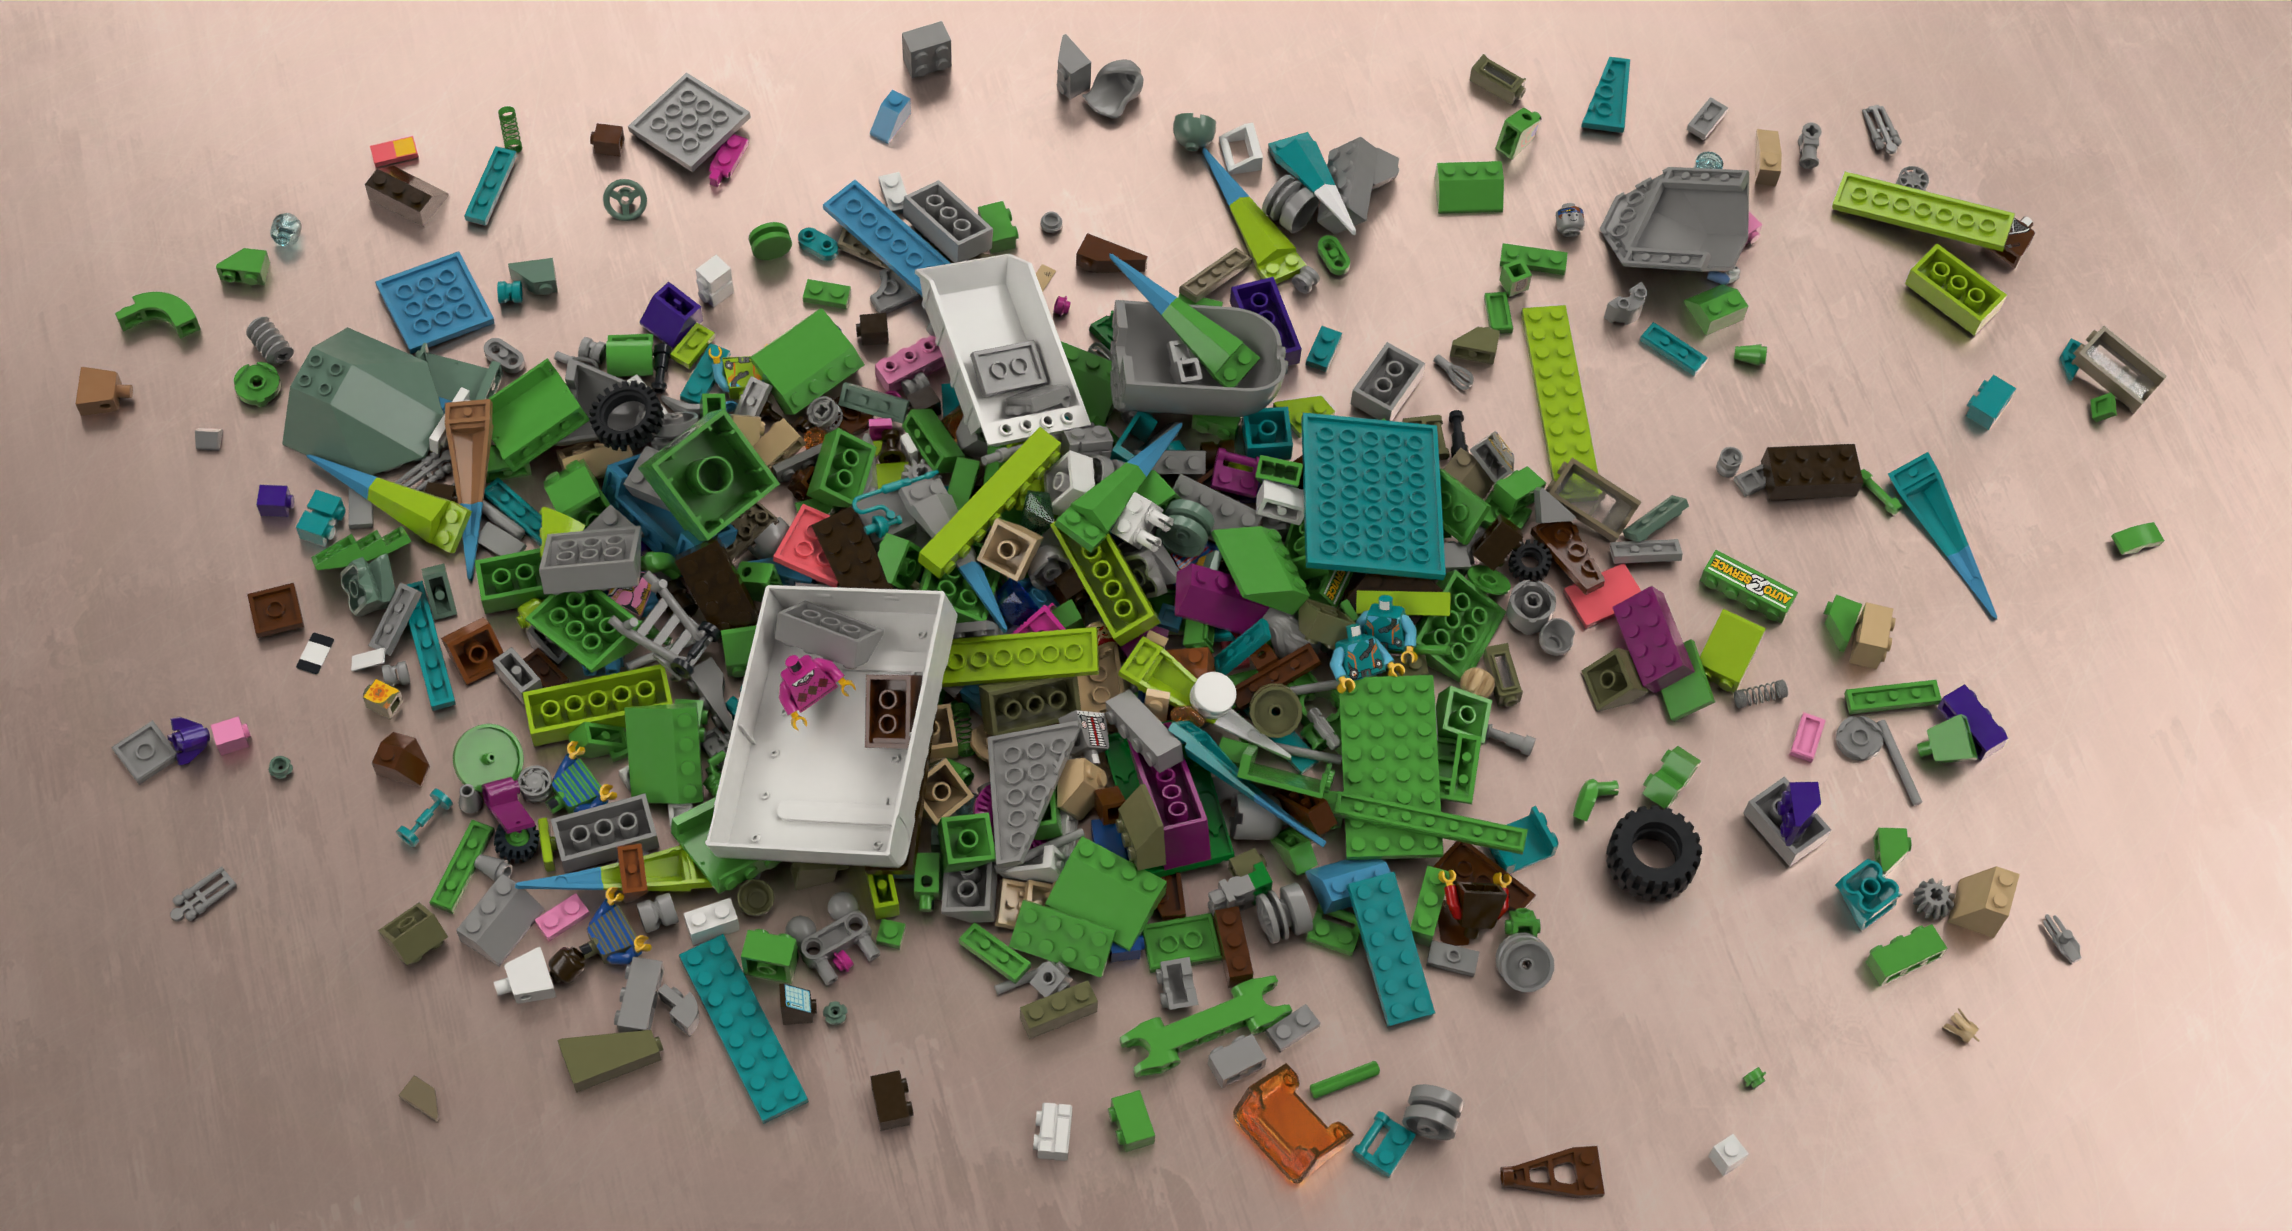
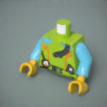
(733, 373)

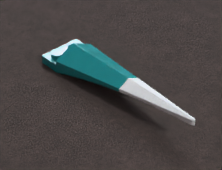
(1305, 162)

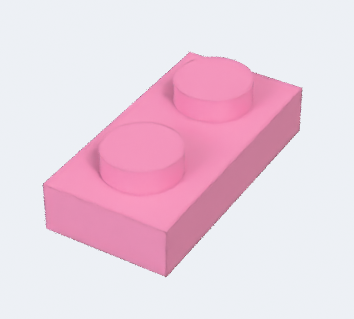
(562, 917)

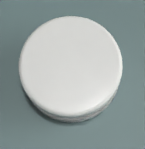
(1213, 695)

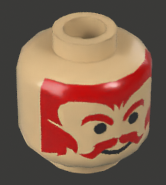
(1105, 639)

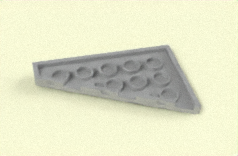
(1022, 781)

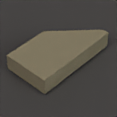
(421, 1097)

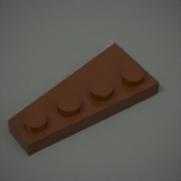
(1570, 553)

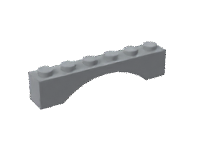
(710, 686)

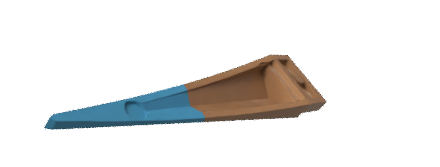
(469, 442)

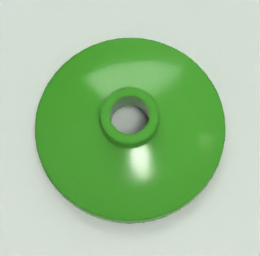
(1488, 580)

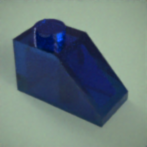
(1015, 602)

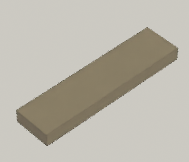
(1215, 275)

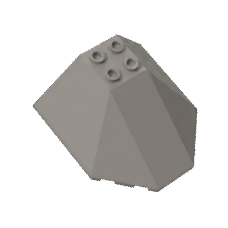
(1681, 220)

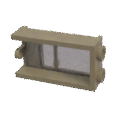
(2118, 368)
(1593, 499)

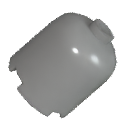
(1253, 820)

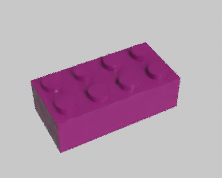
(1653, 639)

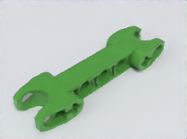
(1168, 1041)

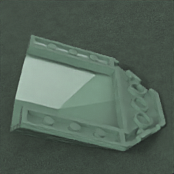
(362, 404)

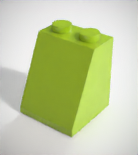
(1730, 650)

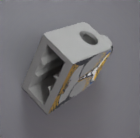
(1492, 455)

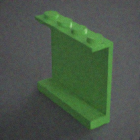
(534, 415)
(1283, 779)
(723, 873)

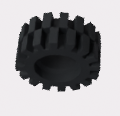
(1535, 551)

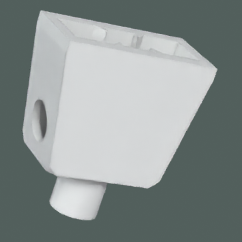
(527, 978)

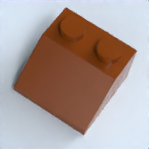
(473, 650)

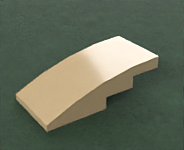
(1011, 898)

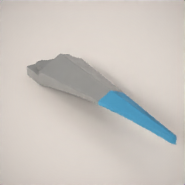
(933, 509)

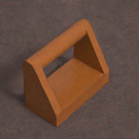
(632, 872)

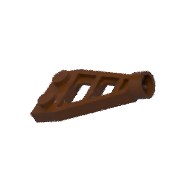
(1586, 1170)

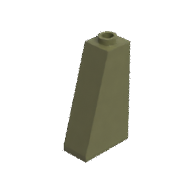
(608, 1056)

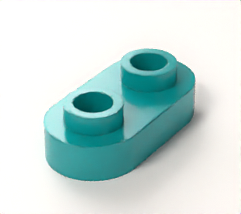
(816, 244)

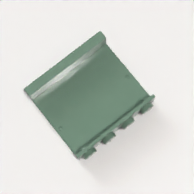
(452, 374)

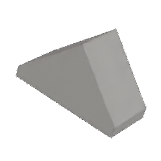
(1549, 509)
(549, 648)

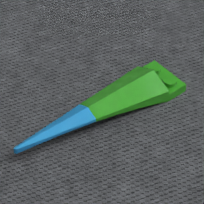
(1218, 350)
(1096, 511)

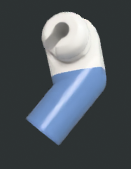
(1724, 278)

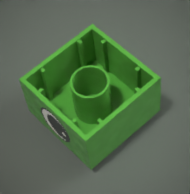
(709, 475)

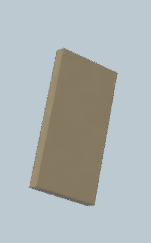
(749, 527)

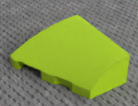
(556, 522)

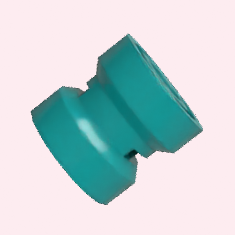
(509, 292)

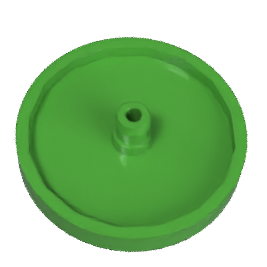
(487, 755)

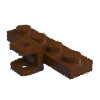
(1275, 671)

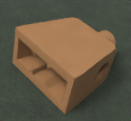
(100, 391)

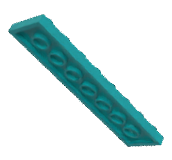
(743, 1028)

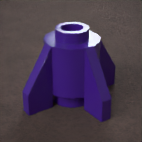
(189, 738)

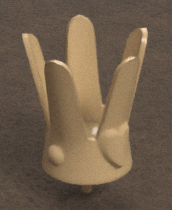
(1967, 1028)

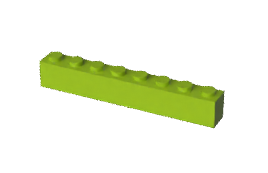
(989, 503)

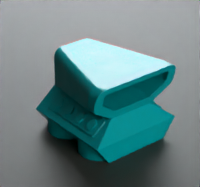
(1868, 893)

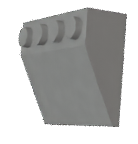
(591, 560)

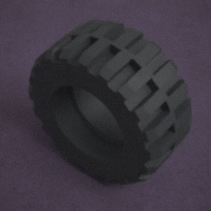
(1657, 825)

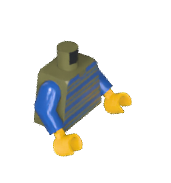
(612, 934)

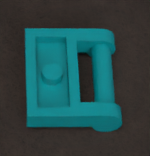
(1391, 1148)

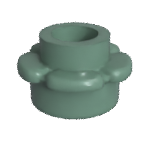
(277, 762)
(836, 1019)

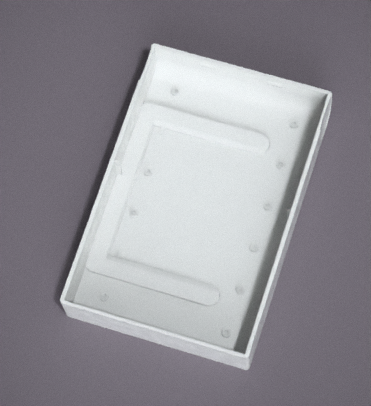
(819, 788)

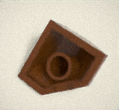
(401, 760)

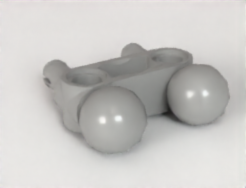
(834, 937)

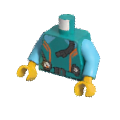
(1390, 627)
(1359, 658)

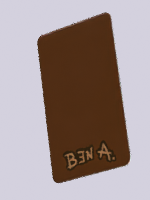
(1450, 929)

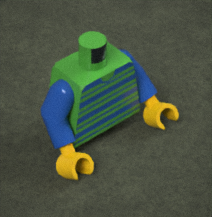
(576, 786)

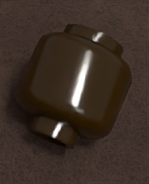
(566, 964)

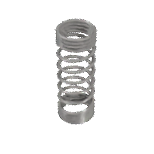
(1741, 700)

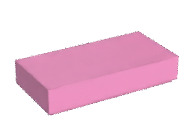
(1807, 737)

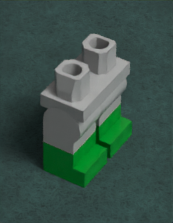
(1241, 890)

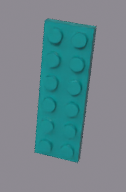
(1390, 949)

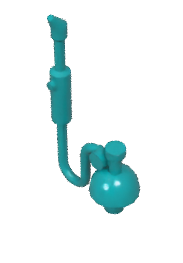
(879, 524)

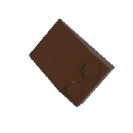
(890, 709)

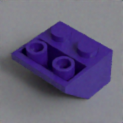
(671, 315)
(1798, 809)

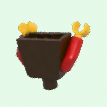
(1476, 904)

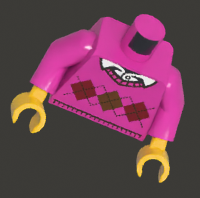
(807, 682)

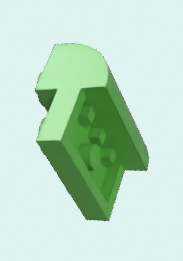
(630, 355)

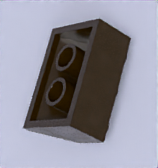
(404, 194)

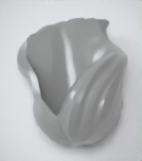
(1115, 87)
(1285, 633)

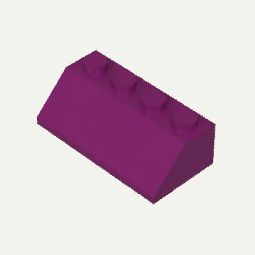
(1214, 600)

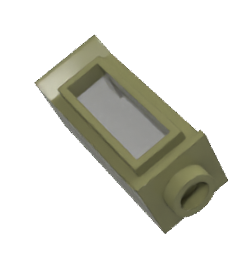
(1497, 80)
(1501, 667)

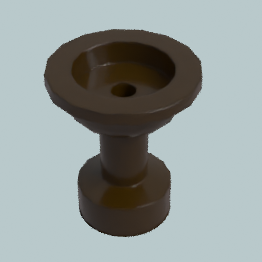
(891, 454)

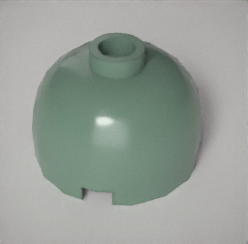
(1194, 131)

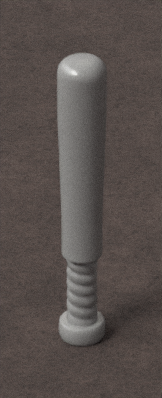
(502, 520)

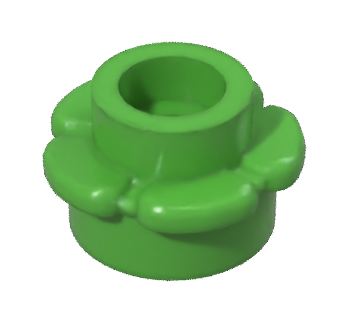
(1754, 1078)

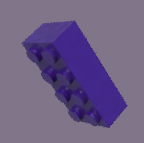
(1265, 299)

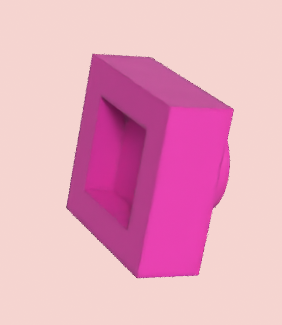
(877, 426)

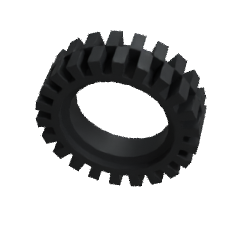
(637, 434)

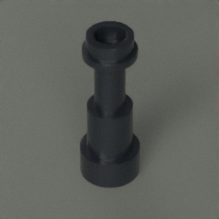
(662, 356)
(1458, 436)

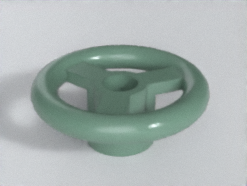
(628, 192)

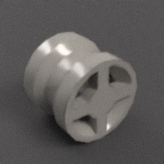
(1304, 281)

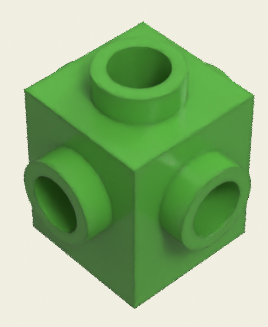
(1522, 921)

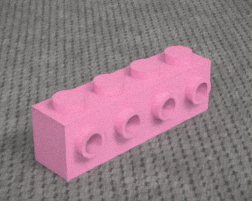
(907, 362)

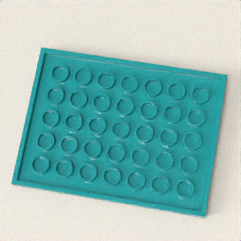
(1372, 496)

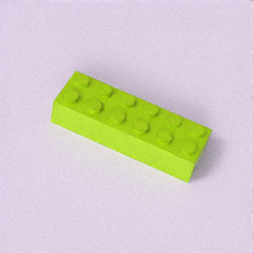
(1111, 587)
(562, 708)

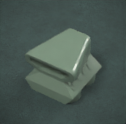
(368, 585)

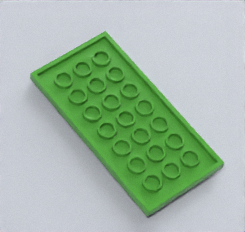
(1390, 757)

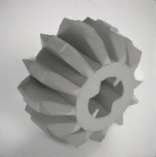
(1924, 899)

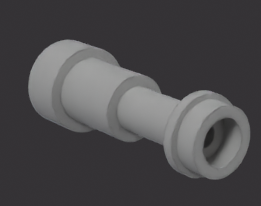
(1513, 740)

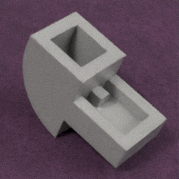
(1184, 365)
(684, 1010)

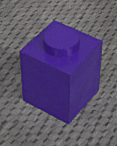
(274, 500)

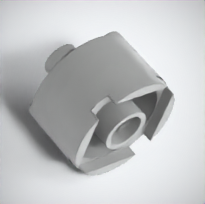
(1531, 606)

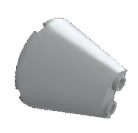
(586, 385)

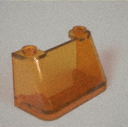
(1287, 1126)

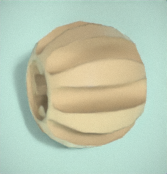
(1477, 682)

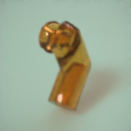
(1187, 713)

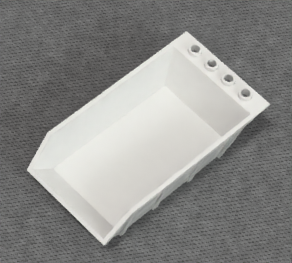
(992, 306)

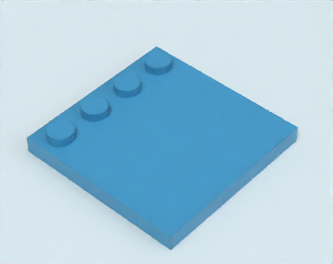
(434, 302)

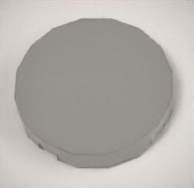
(1859, 738)

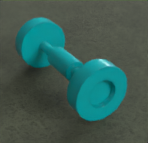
(441, 800)

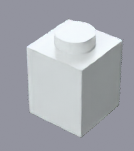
(1728, 1154)

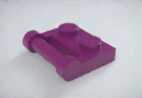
(1233, 479)

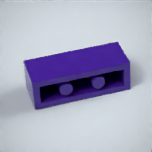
(1986, 733)

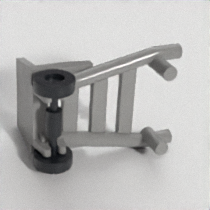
(703, 634)

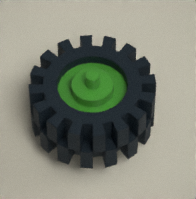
(515, 844)

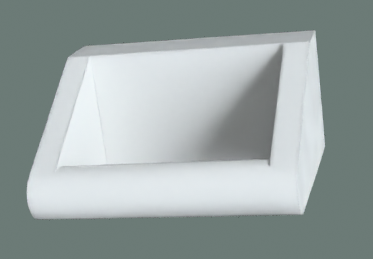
(1248, 133)

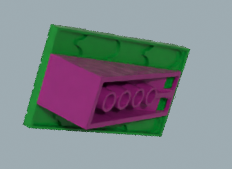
(1185, 803)

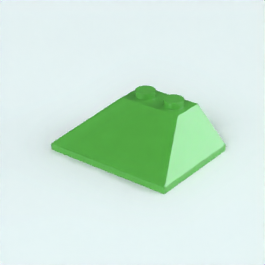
(1458, 767)

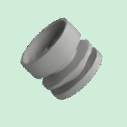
(1290, 203)
(1284, 913)

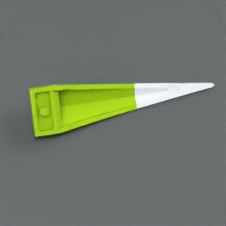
(1156, 669)

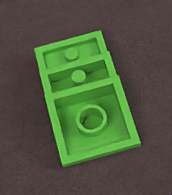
(368, 547)

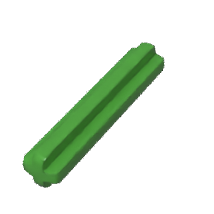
(1344, 1079)

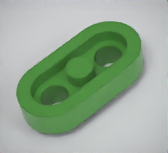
(1335, 256)

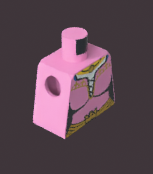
(633, 598)

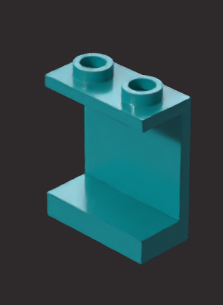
(1140, 427)
(1538, 846)

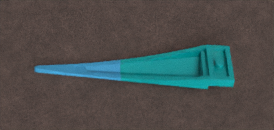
(1927, 497)
(1207, 753)

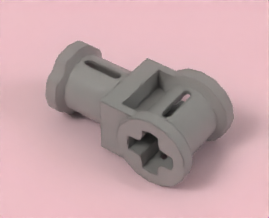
(1808, 145)

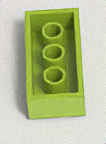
(1955, 289)

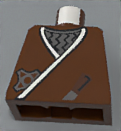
(2017, 242)

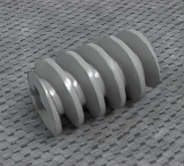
(269, 341)

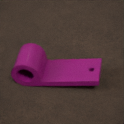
(503, 802)

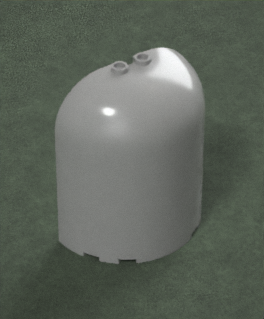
(1142, 363)

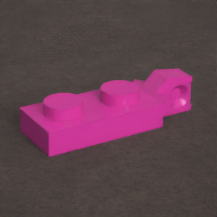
(727, 159)

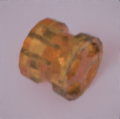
(812, 436)

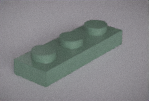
(873, 402)
(1656, 518)

